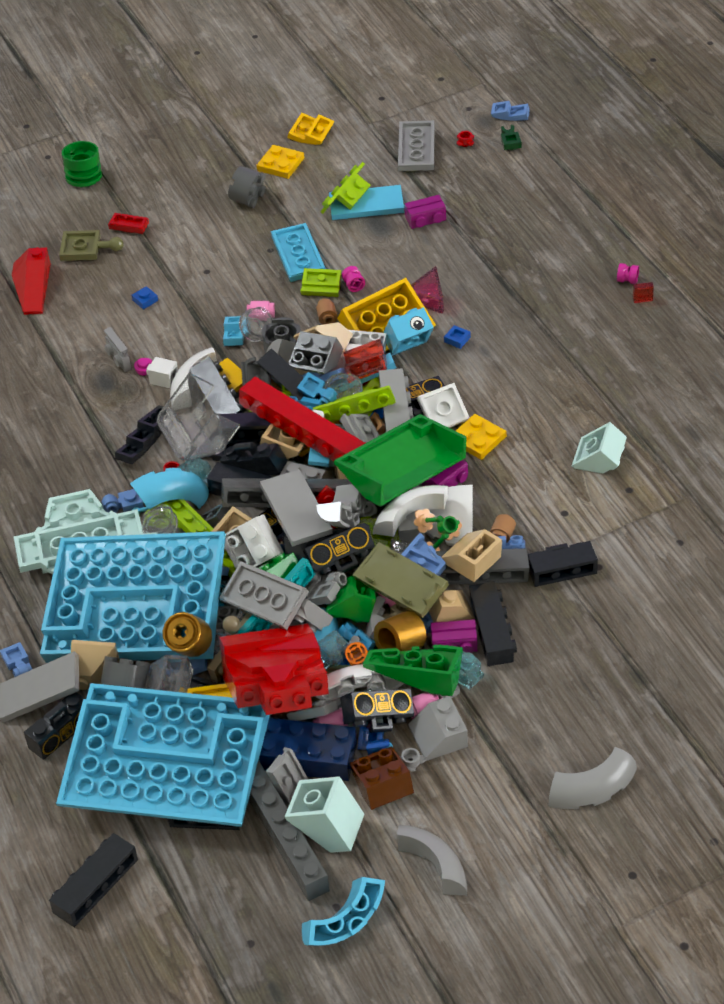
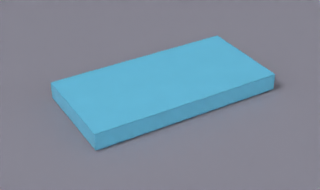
(373, 203)
(297, 250)

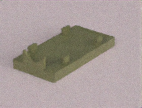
(400, 580)

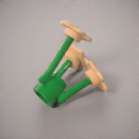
(447, 526)

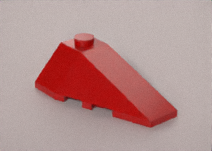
(31, 279)

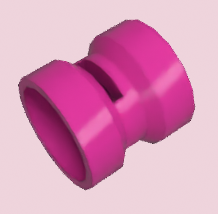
(628, 273)
(353, 279)

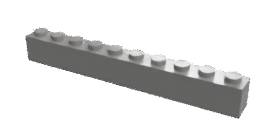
(394, 416)

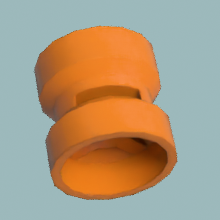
(357, 657)

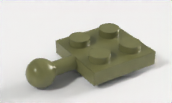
(85, 245)

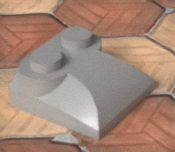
(312, 615)

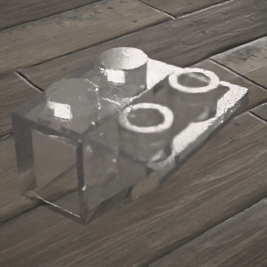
(170, 674)

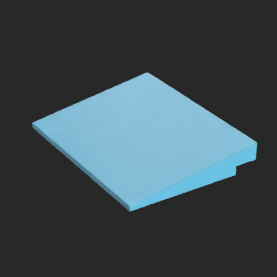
(129, 588)
(163, 755)

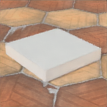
(444, 406)

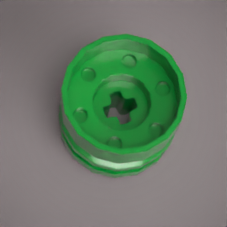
(81, 163)

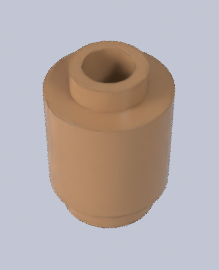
(326, 311)
(503, 526)

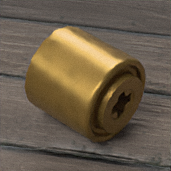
(197, 632)
(400, 632)

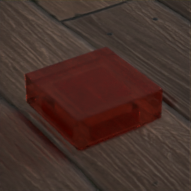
(643, 292)

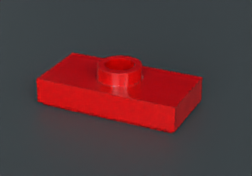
(128, 223)

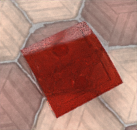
(366, 359)

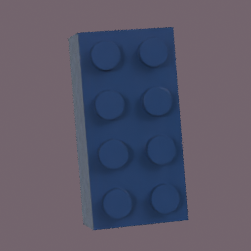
(319, 747)

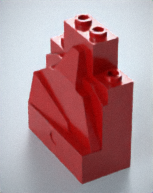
(274, 668)

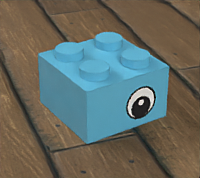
(408, 330)

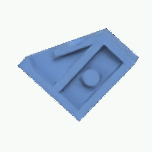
(424, 555)

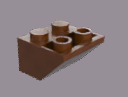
(382, 777)

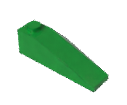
(426, 669)

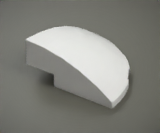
(459, 505)

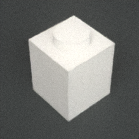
(162, 372)

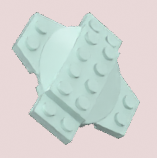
(66, 517)

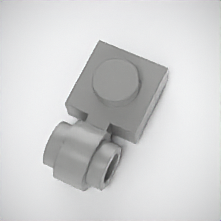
(327, 592)

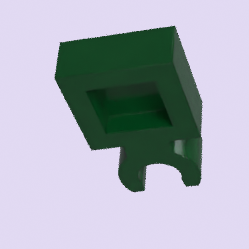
(510, 138)

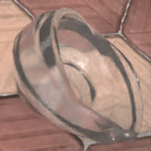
(252, 322)
(344, 384)
(160, 520)

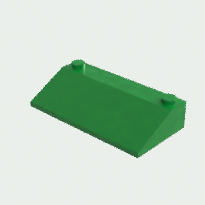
(402, 458)

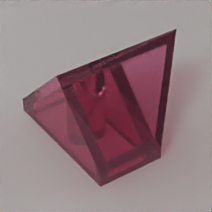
(429, 291)

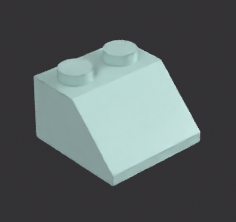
(600, 449)

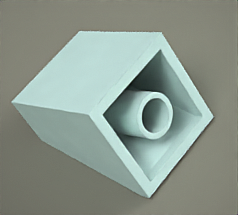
(326, 813)

